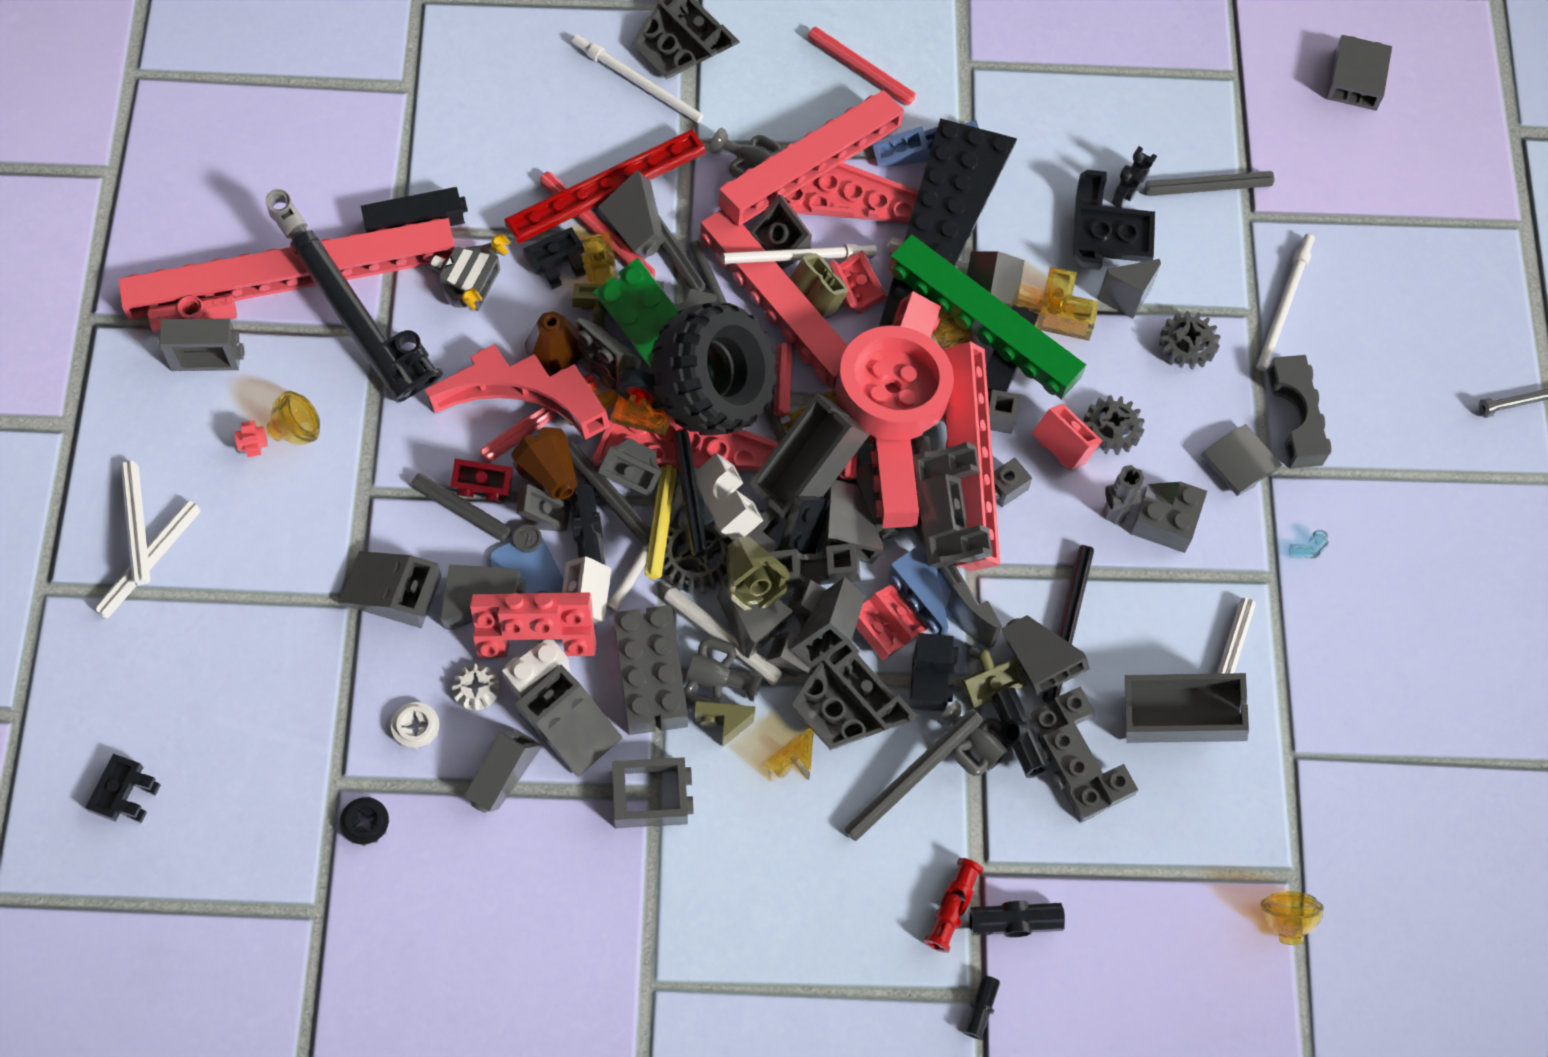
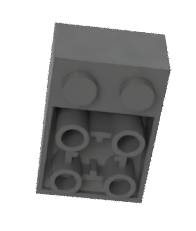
(604, 354)
(392, 586)
(568, 720)

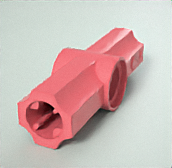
(207, 308)

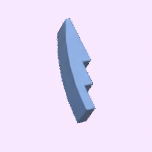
(907, 147)

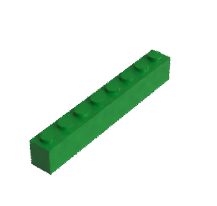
(986, 317)

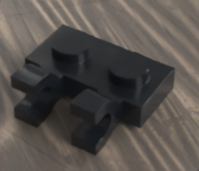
(1132, 177)
(554, 250)
(115, 786)

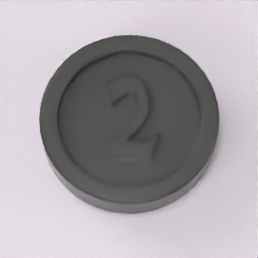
(527, 538)

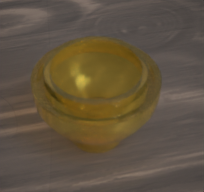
(293, 419)
(1291, 915)

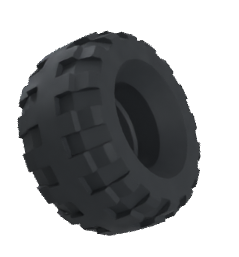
(740, 364)

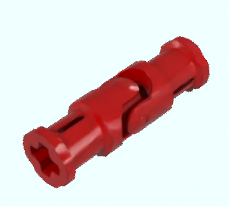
(952, 907)

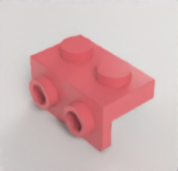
(861, 282)

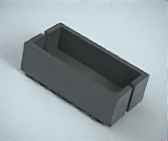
(809, 455)
(650, 669)
(1186, 708)

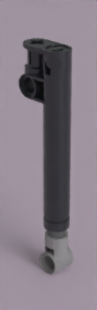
(400, 370)

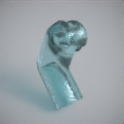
(1312, 548)

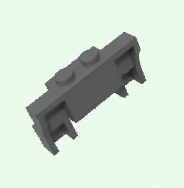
(943, 508)
(1072, 761)

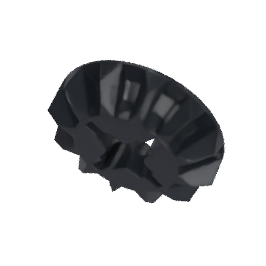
(370, 808)

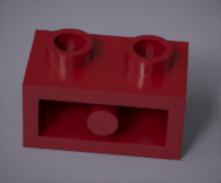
(481, 478)

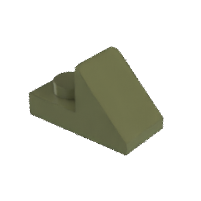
(733, 717)

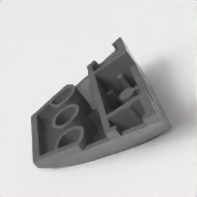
(681, 36)
(848, 700)

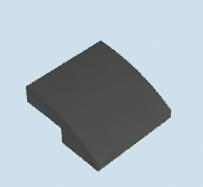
(1241, 459)
(974, 619)

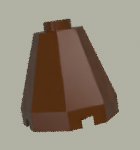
(553, 342)
(546, 462)

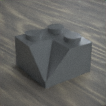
(1169, 514)

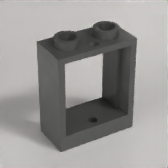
(201, 344)
(653, 817)

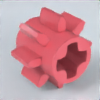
(251, 438)

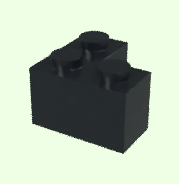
(932, 663)

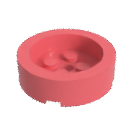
(897, 357)

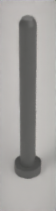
(1488, 407)

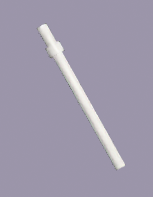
(598, 53)
(844, 252)
(1300, 261)
(640, 560)

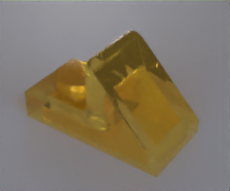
(599, 258)
(796, 752)

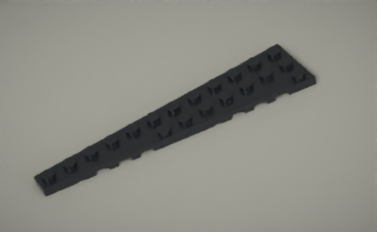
(952, 194)

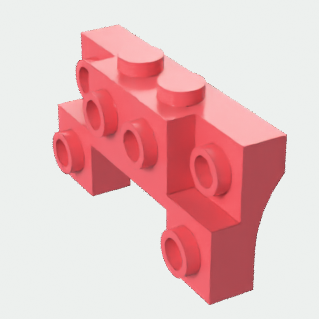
(533, 617)

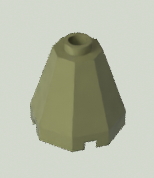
(754, 574)

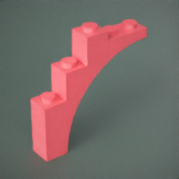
(526, 380)

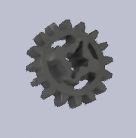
(1186, 343)
(1117, 421)

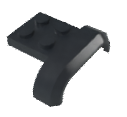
(1108, 230)

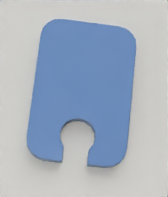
(535, 567)

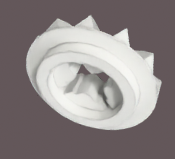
(485, 695)
(404, 717)

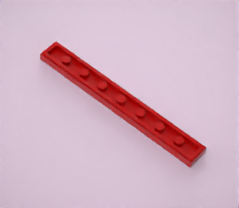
(599, 187)

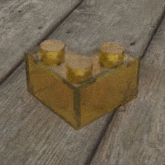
(1061, 311)

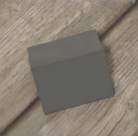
(781, 230)
(997, 274)
(1128, 286)

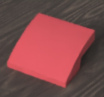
(888, 622)

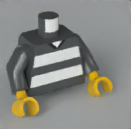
(470, 272)

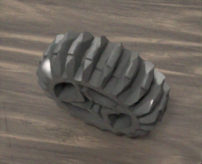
(677, 567)

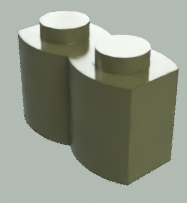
(819, 284)

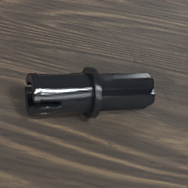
(982, 1007)

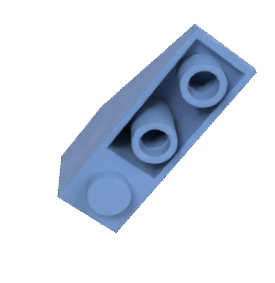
(921, 588)

